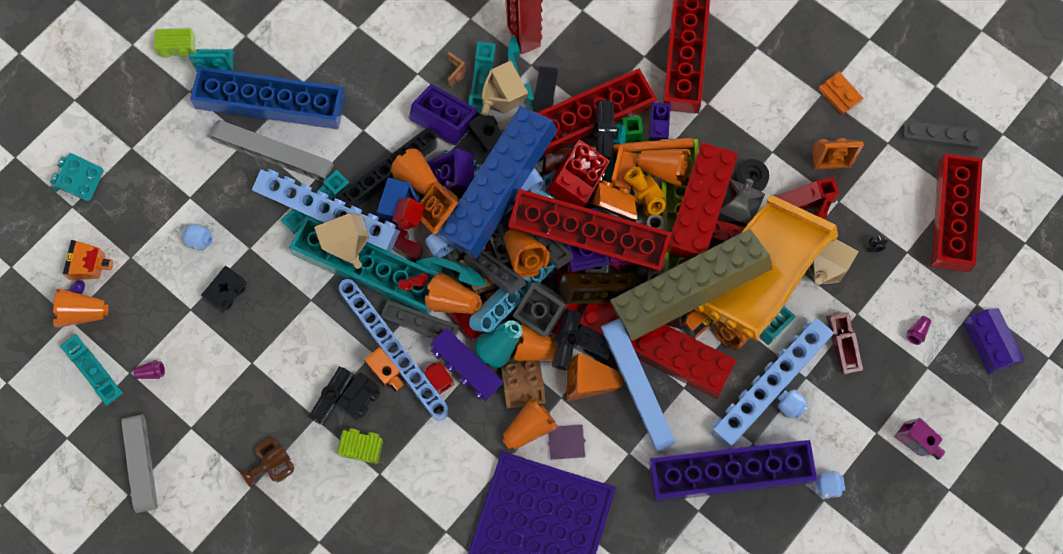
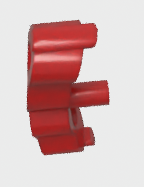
(408, 283)

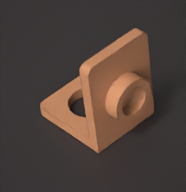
(459, 73)

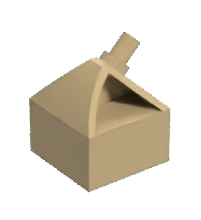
(503, 89)
(344, 237)
(832, 263)

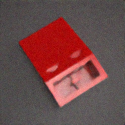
(578, 175)

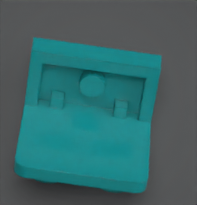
(213, 58)
(76, 176)

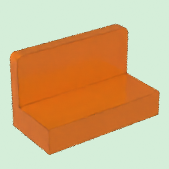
(624, 162)

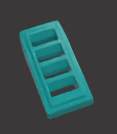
(770, 334)

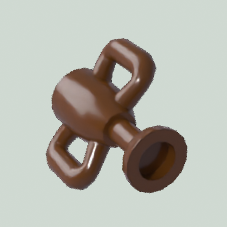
(270, 462)

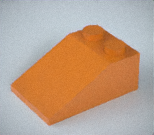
(835, 153)
(613, 200)
(438, 206)

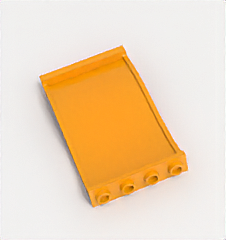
(793, 243)

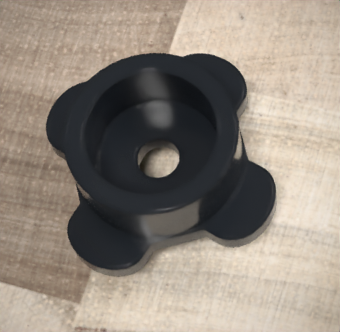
(877, 244)

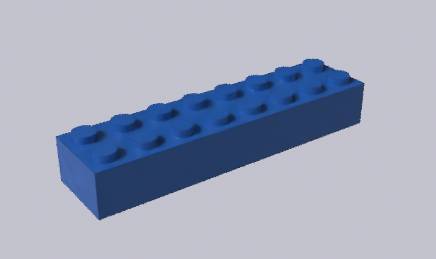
(268, 97)
(498, 181)

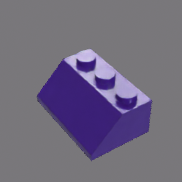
(442, 113)
(993, 340)

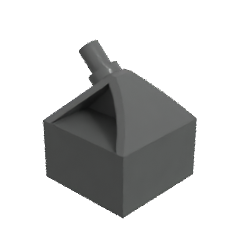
(740, 203)
(541, 309)

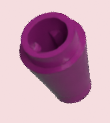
(918, 332)
(150, 370)

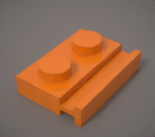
(840, 93)

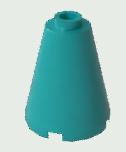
(499, 344)

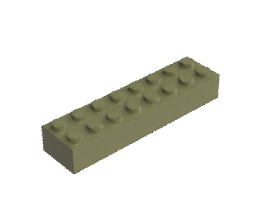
(691, 284)

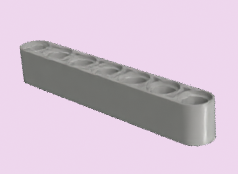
(271, 151)

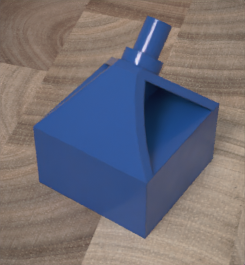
(392, 193)

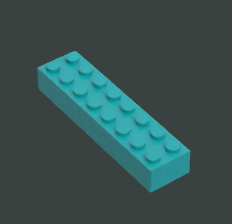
(378, 272)

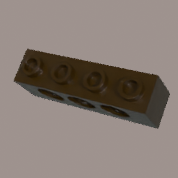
(595, 287)

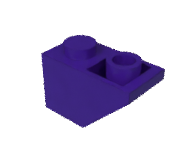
(659, 121)

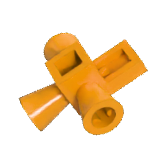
(646, 191)

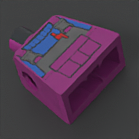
(920, 438)

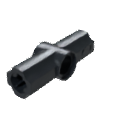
(605, 128)
(566, 340)
(337, 384)

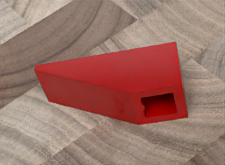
(812, 194)

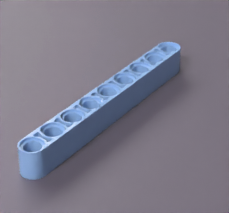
(389, 341)

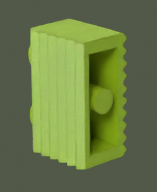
(174, 42)
(360, 446)

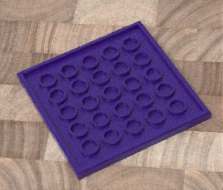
(541, 511)

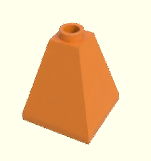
(590, 378)

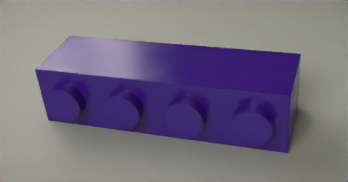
(465, 364)

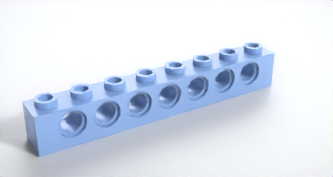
(265, 185)
(820, 334)

